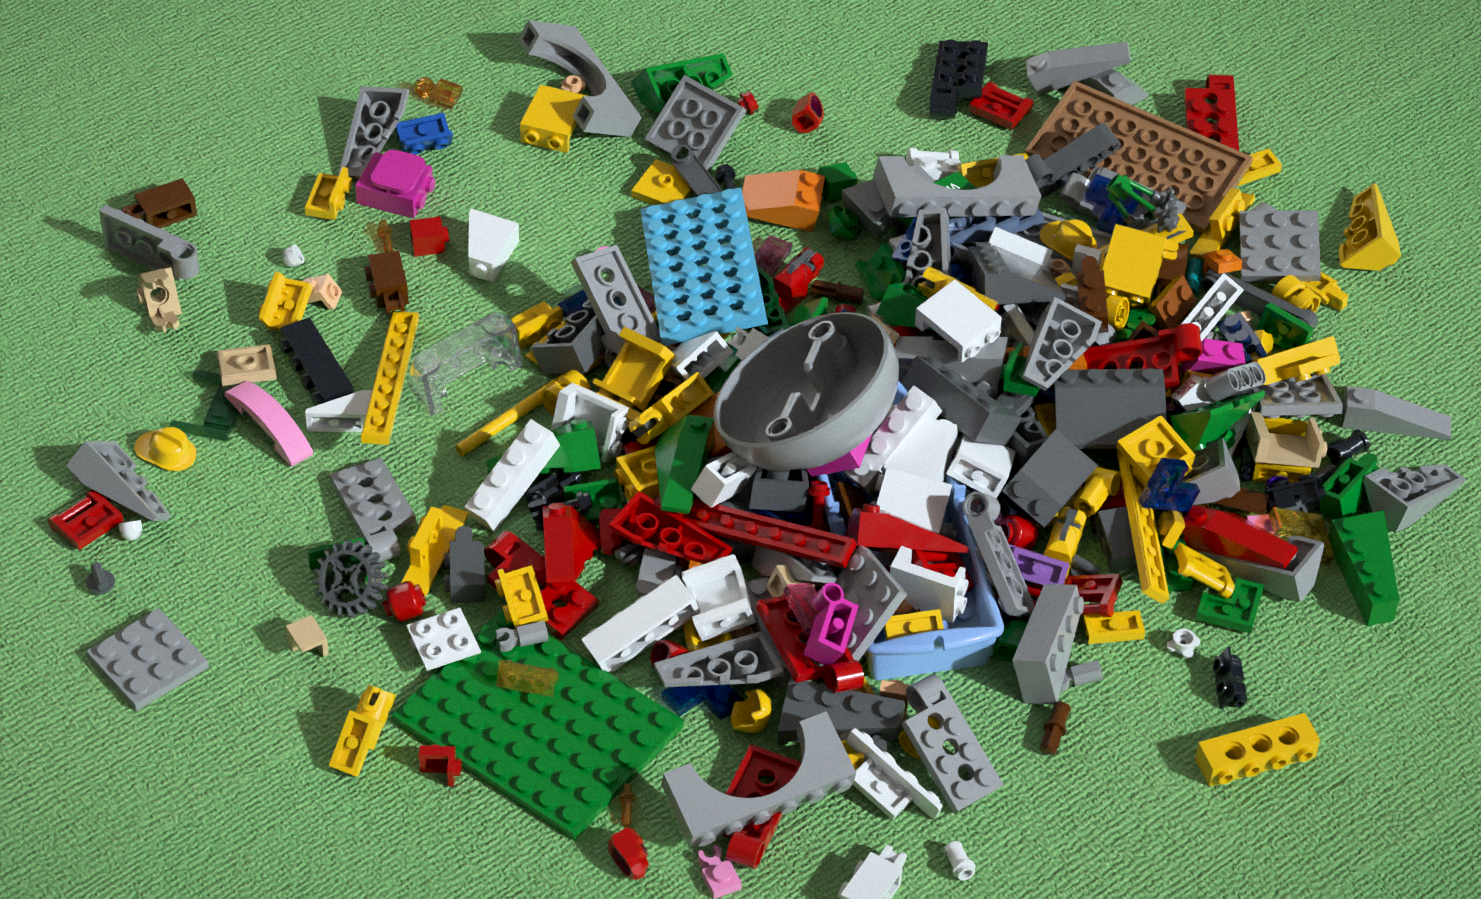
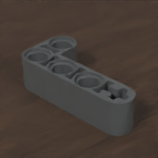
(1073, 158)

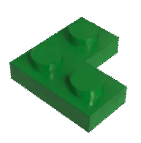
(1232, 613)

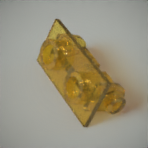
(526, 678)

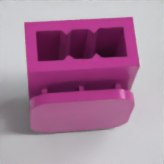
(395, 183)

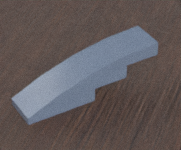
(978, 228)

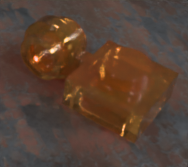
(443, 93)

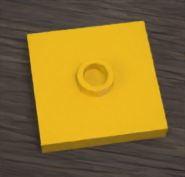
(661, 185)

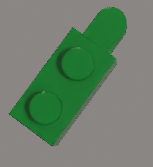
(1346, 487)

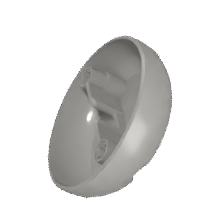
(809, 393)

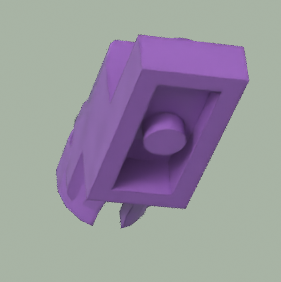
(1038, 567)

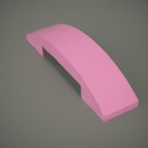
(273, 419)

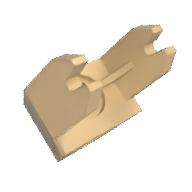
(164, 306)

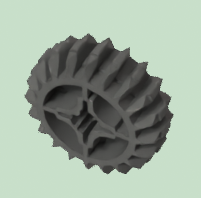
(333, 590)

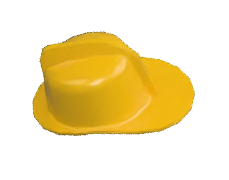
(1065, 235)
(166, 448)

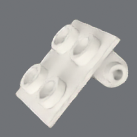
(443, 639)

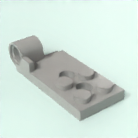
(1077, 185)
(633, 311)

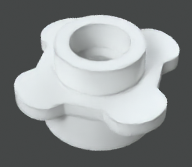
(1183, 642)

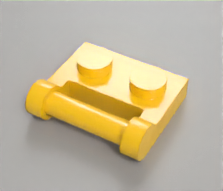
(1204, 570)

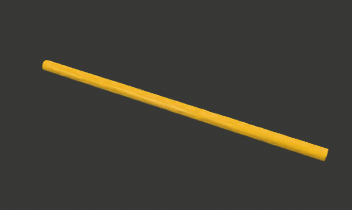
(515, 412)

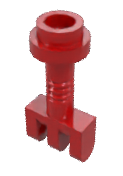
(818, 490)

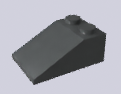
(1049, 478)

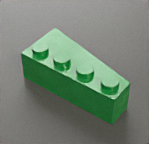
(1366, 564)

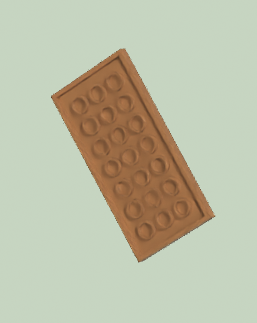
(1149, 152)

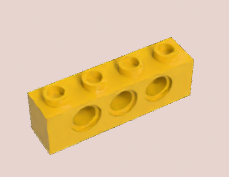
(1257, 749)

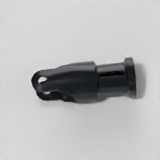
(1341, 449)

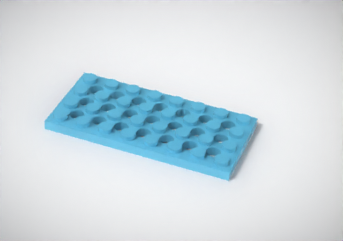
(692, 275)

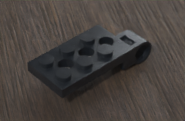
(957, 73)

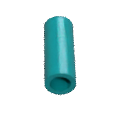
(1193, 274)

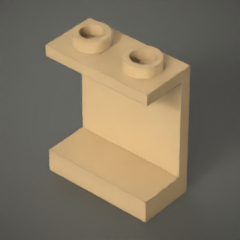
(1285, 448)

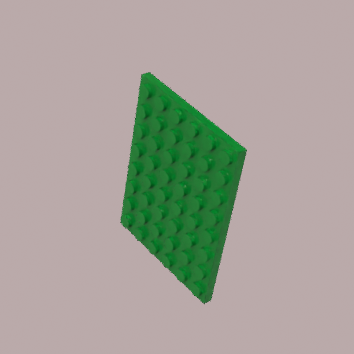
(544, 752)

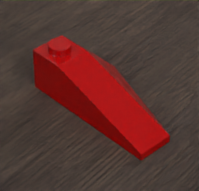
(881, 529)
(666, 531)
(1235, 537)
(567, 542)

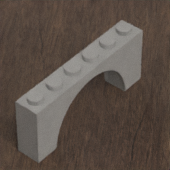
(609, 107)
(907, 192)
(710, 813)

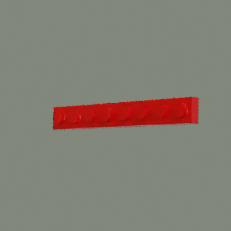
(771, 533)

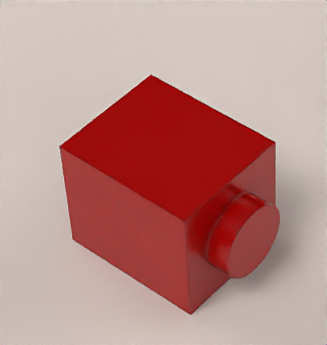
(428, 236)

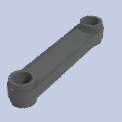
(693, 172)
(1256, 299)

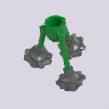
(1165, 201)

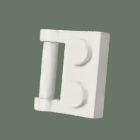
(934, 163)

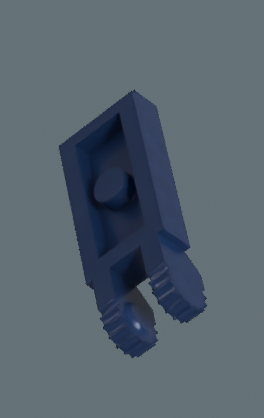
(1237, 330)

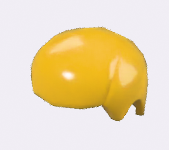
(753, 713)

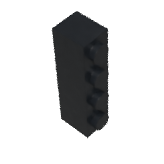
(314, 362)

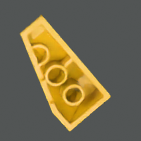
(1370, 237)

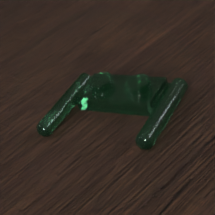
(221, 413)

